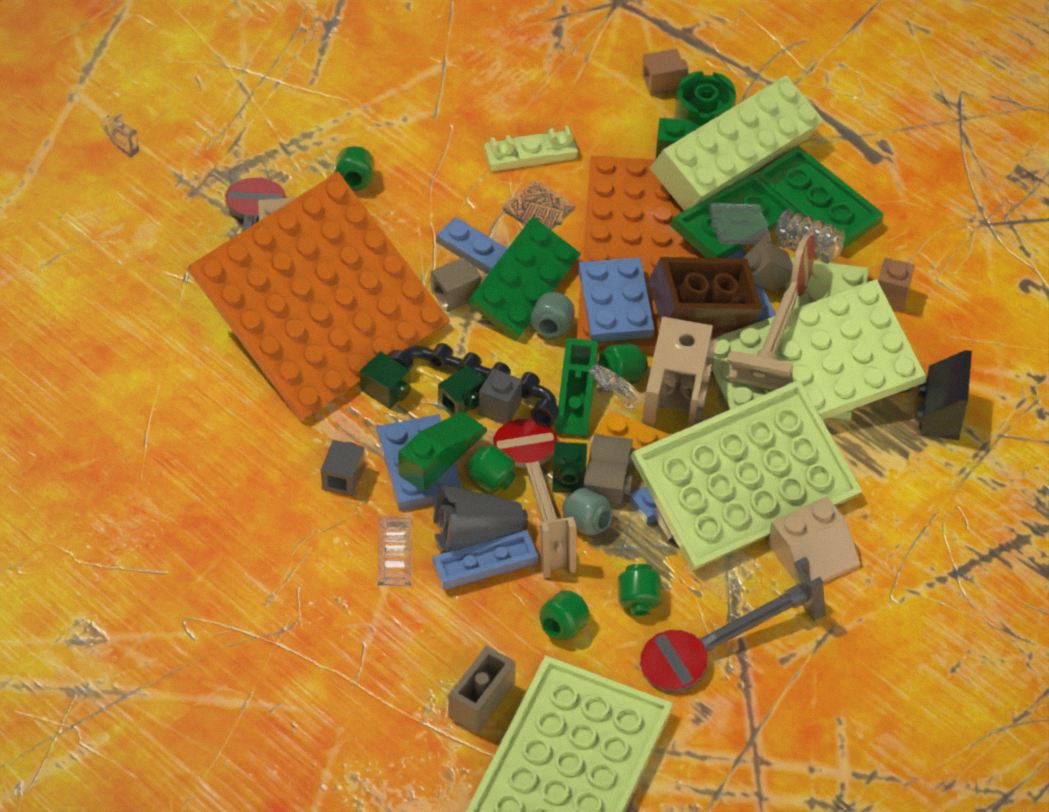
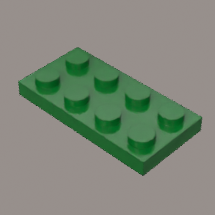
(820, 194)
(696, 221)
(524, 273)

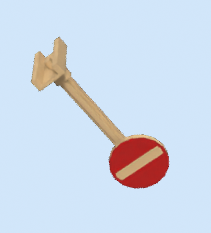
(764, 368)
(531, 447)

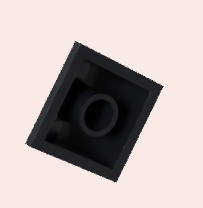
(945, 397)

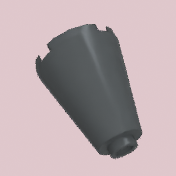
(474, 518)

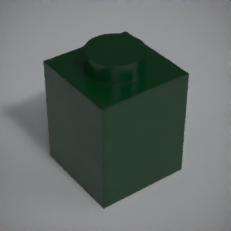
(385, 380)

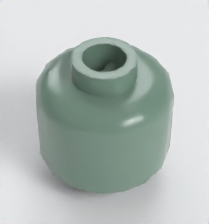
(552, 315)
(590, 511)

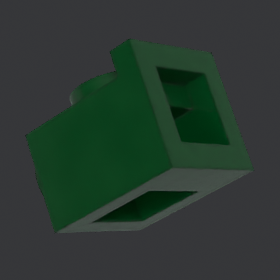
(460, 391)
(569, 466)

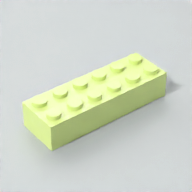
(736, 143)

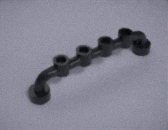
(543, 413)

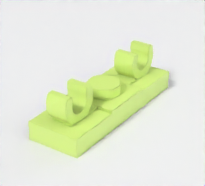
(530, 150)

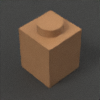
(663, 71)
(896, 282)

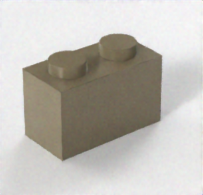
(481, 689)

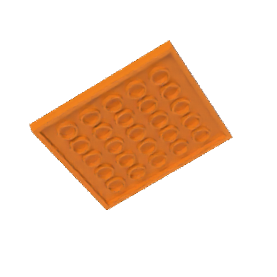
(317, 295)

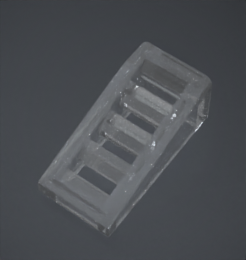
(395, 530)

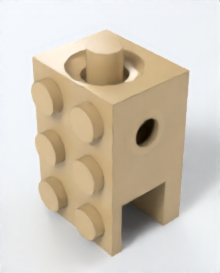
(684, 355)

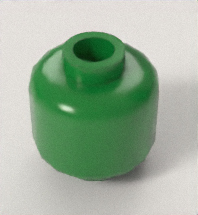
(355, 167)
(625, 361)
(491, 469)
(639, 589)
(564, 615)

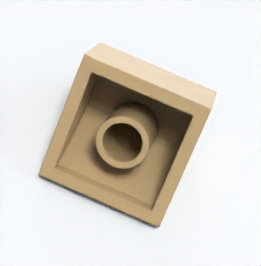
(818, 534)

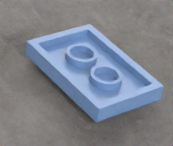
(616, 299)
(392, 439)

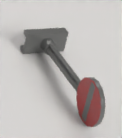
(244, 195)
(679, 660)

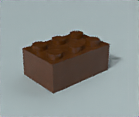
(706, 291)

